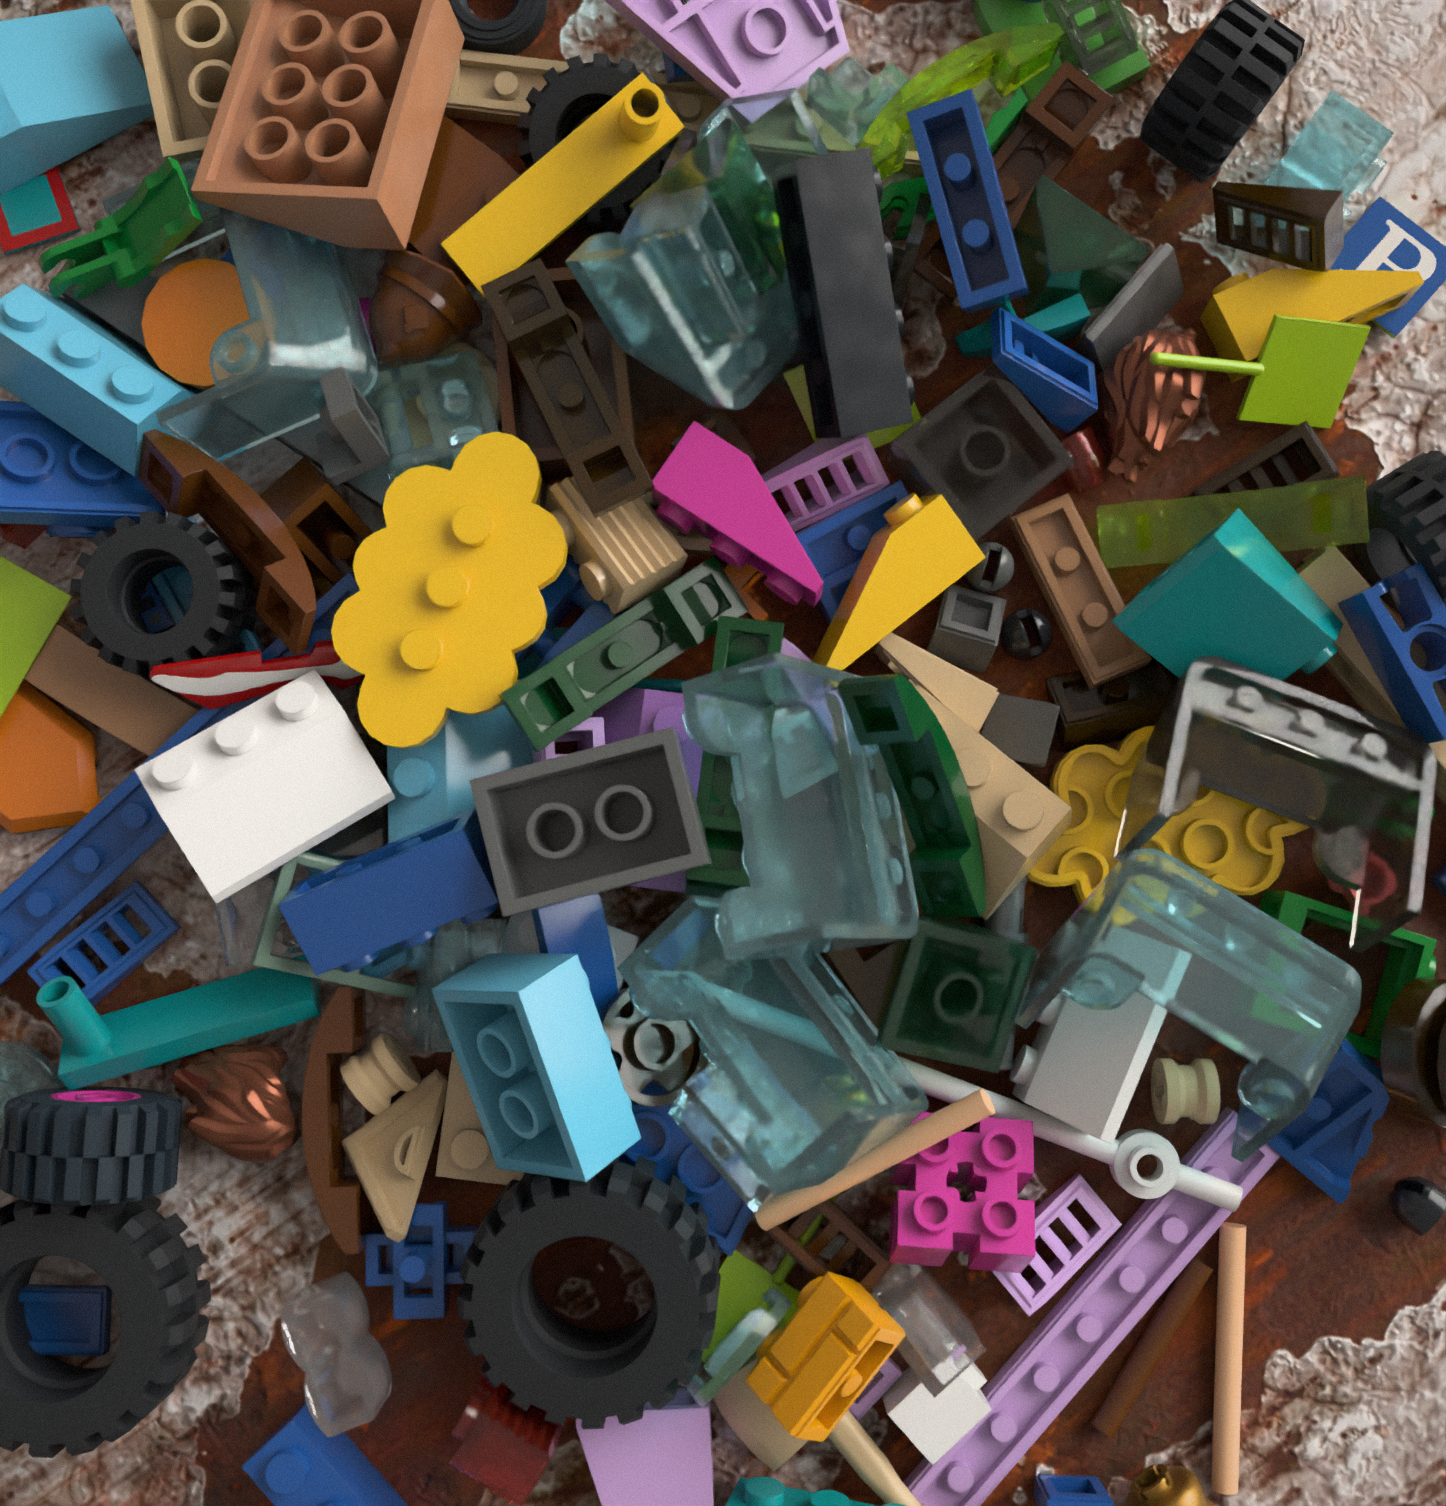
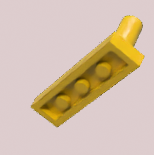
(564, 184)

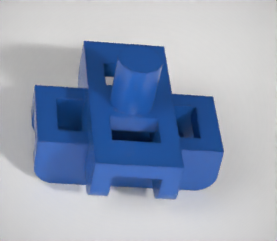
(420, 1264)

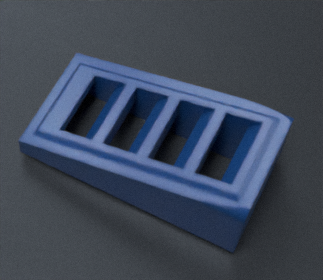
(1044, 370)
(91, 933)

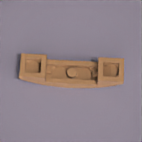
(105, 694)

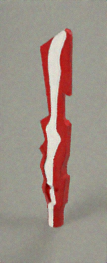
(245, 675)

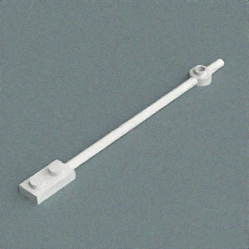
(1120, 1156)

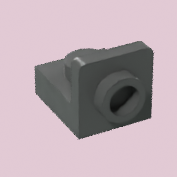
(352, 433)

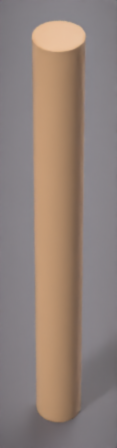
(891, 1152)
(1228, 1358)

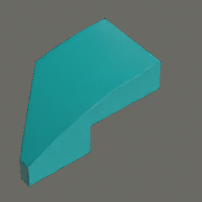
(1058, 321)

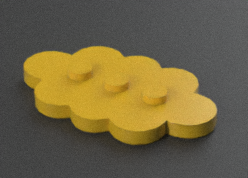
(449, 590)
(1215, 836)

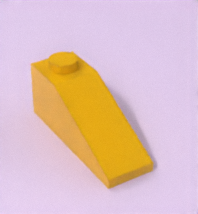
(1245, 306)
(899, 573)

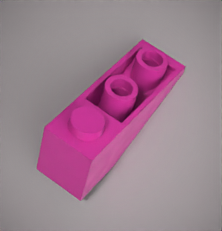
(724, 498)

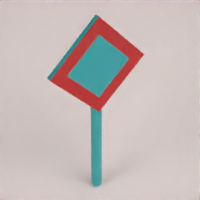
(36, 213)

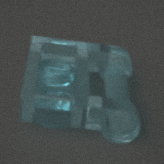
(453, 403)

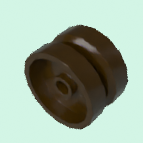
(1416, 1051)

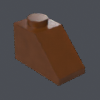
(317, 519)

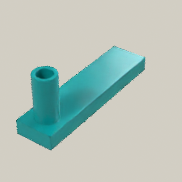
(172, 1025)

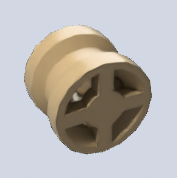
(380, 1073)
(1185, 1091)

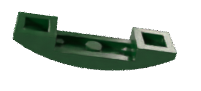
(735, 643)
(621, 653)
(929, 787)

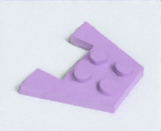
(742, 44)

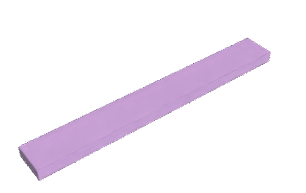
(1087, 1325)

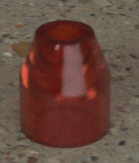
(1090, 461)

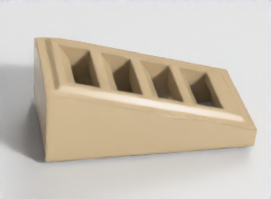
(954, 688)

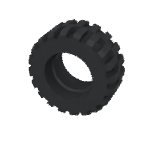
(158, 1306)
(576, 1368)

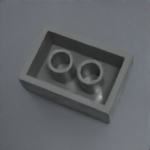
(590, 822)

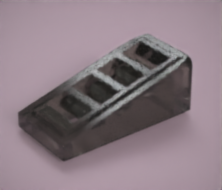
(1109, 21)

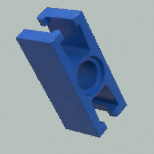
(1389, 647)

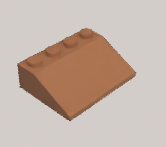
(333, 117)

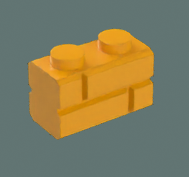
(823, 1356)

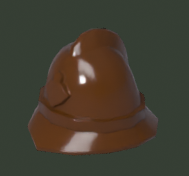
(418, 309)

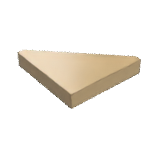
(394, 1152)

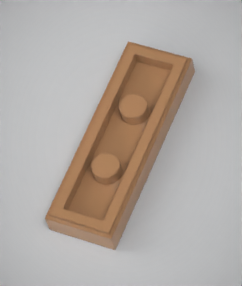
(1077, 589)

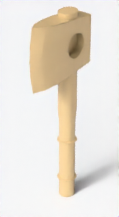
(774, 1445)

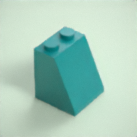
(1232, 602)

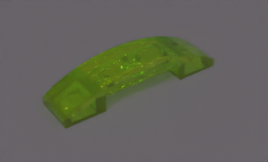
(1002, 58)
(1288, 516)

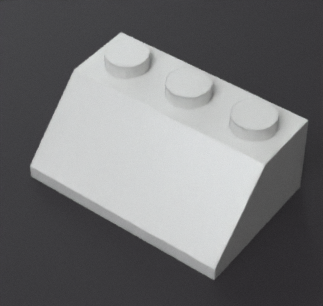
(265, 785)
(1087, 1062)

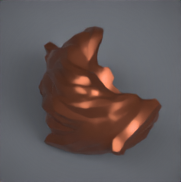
(1147, 403)
(239, 1100)

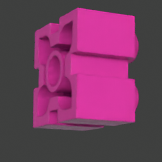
(993, 1225)

